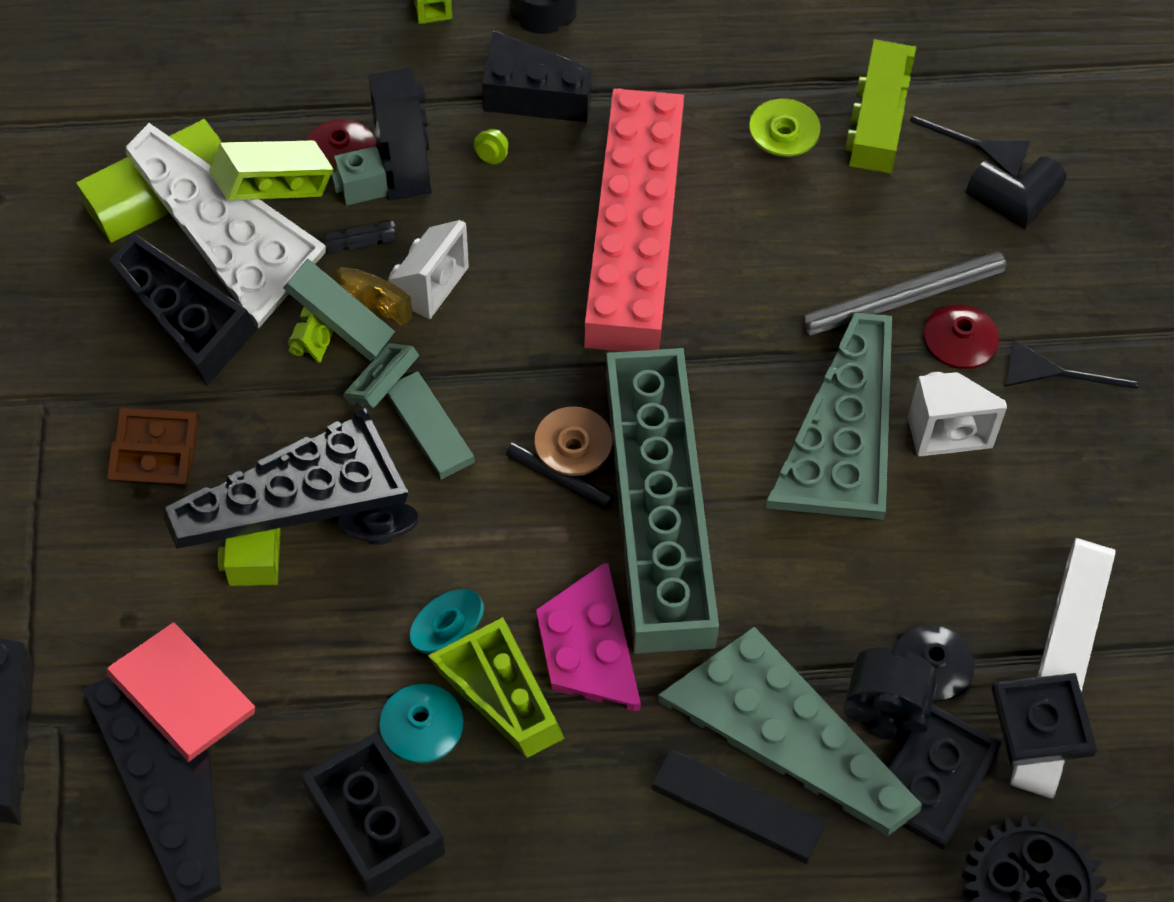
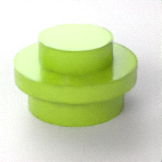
(491, 146)

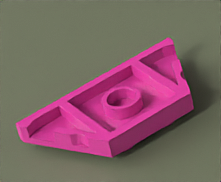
(587, 642)

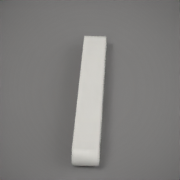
(1070, 641)

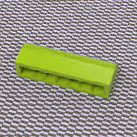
(121, 197)

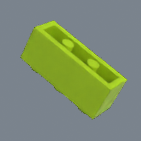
(270, 170)

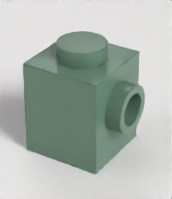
(359, 176)

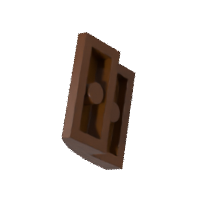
(153, 446)

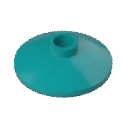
(446, 620)
(421, 740)

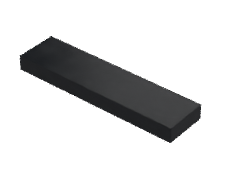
(738, 805)

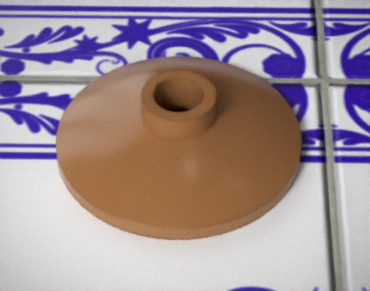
(573, 427)

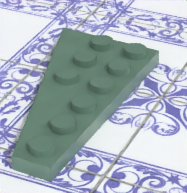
(843, 442)
(784, 723)

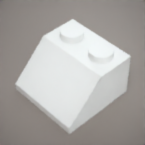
(433, 267)
(953, 415)

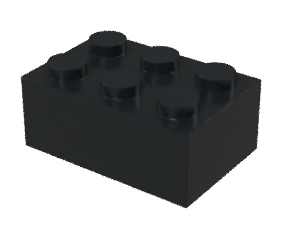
(373, 814)

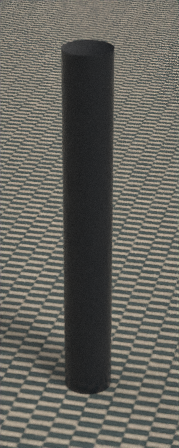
(572, 483)

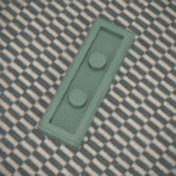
(339, 309)
(429, 425)

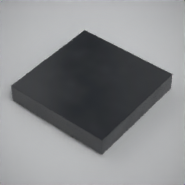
(1043, 719)

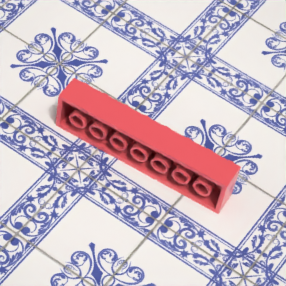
(634, 222)

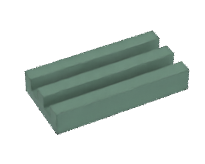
(381, 375)

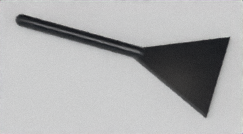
(1005, 153)
(1030, 366)

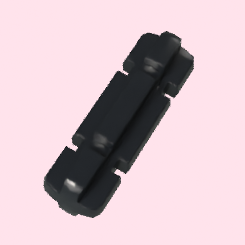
(360, 236)

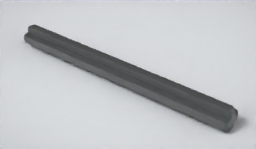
(905, 292)

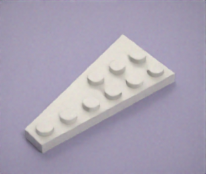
(241, 240)

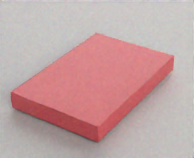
(180, 691)

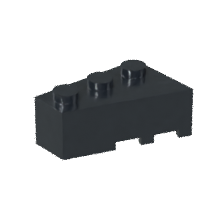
(534, 82)
(400, 132)

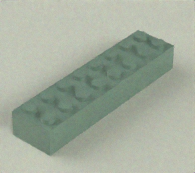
(660, 502)

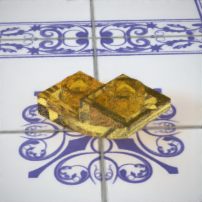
(377, 292)

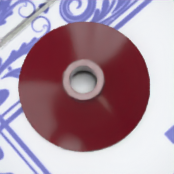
(341, 137)
(958, 347)

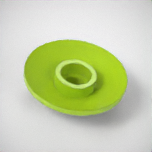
(784, 127)

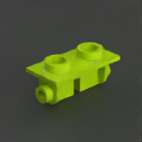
(310, 336)

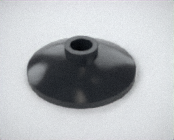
(379, 524)
(955, 669)

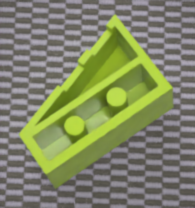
(881, 108)
(500, 686)

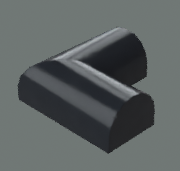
(1014, 198)

